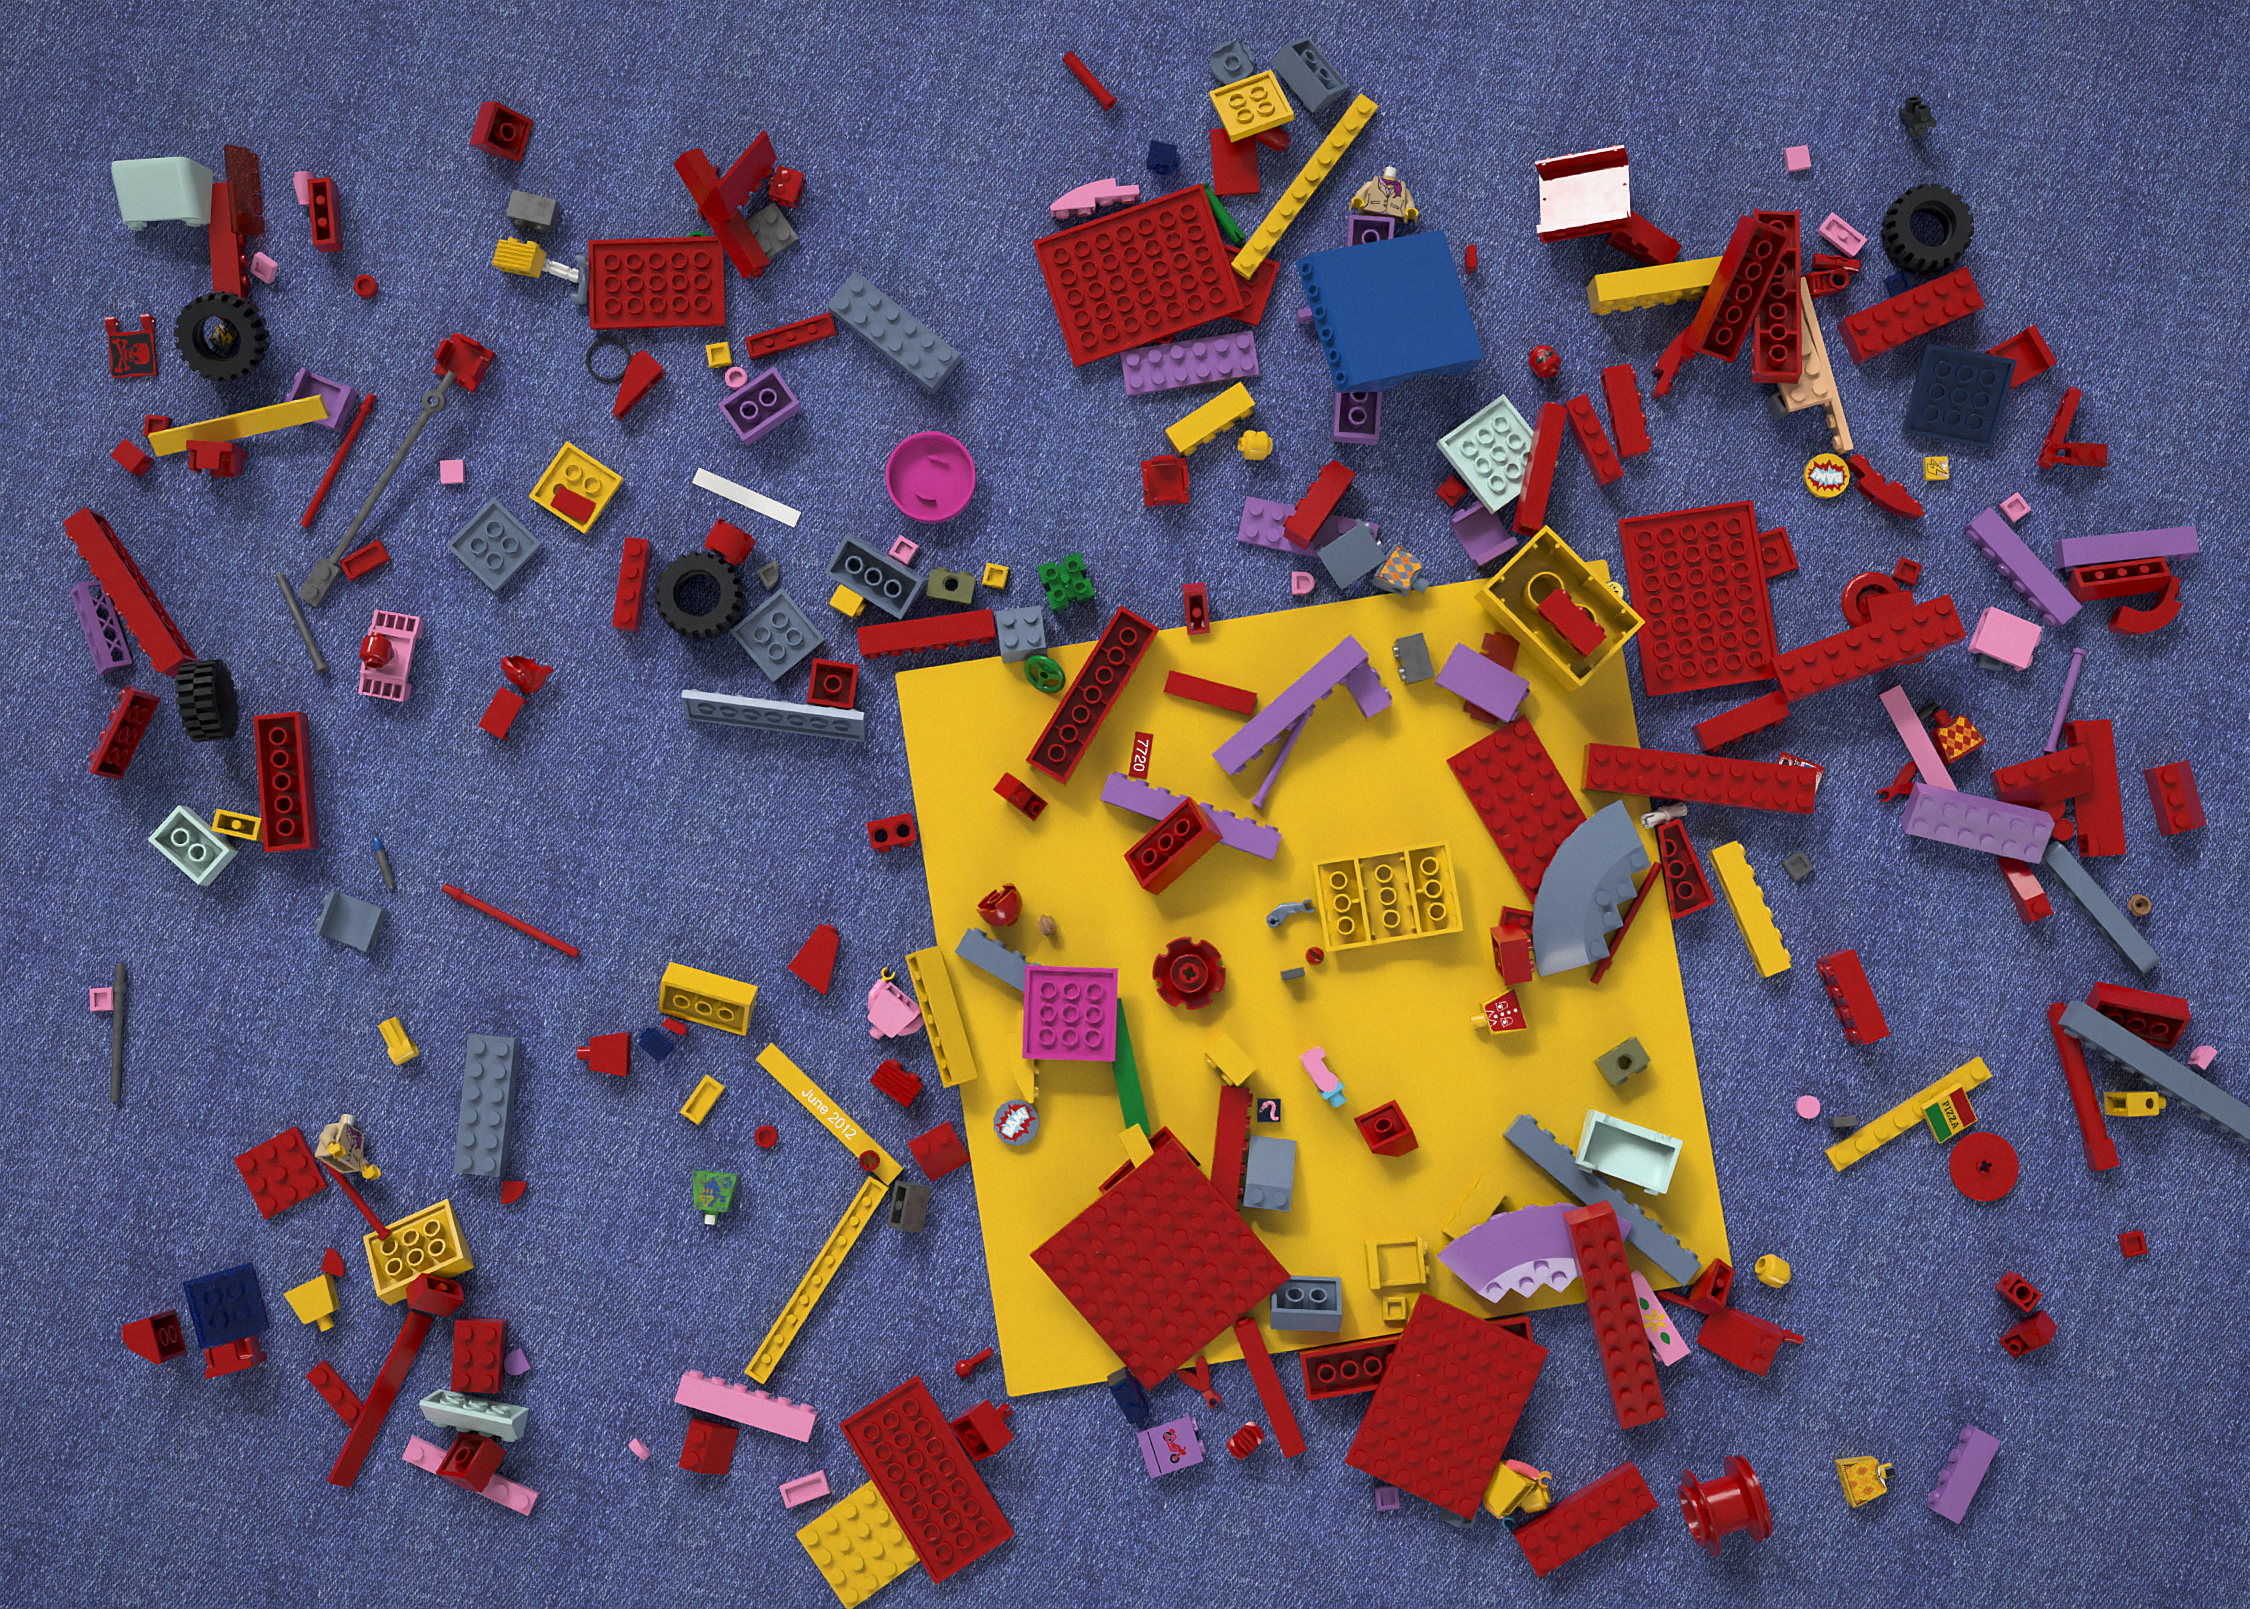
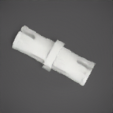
(1663, 815)

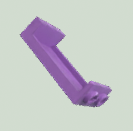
(1483, 683)

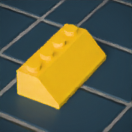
(707, 998)

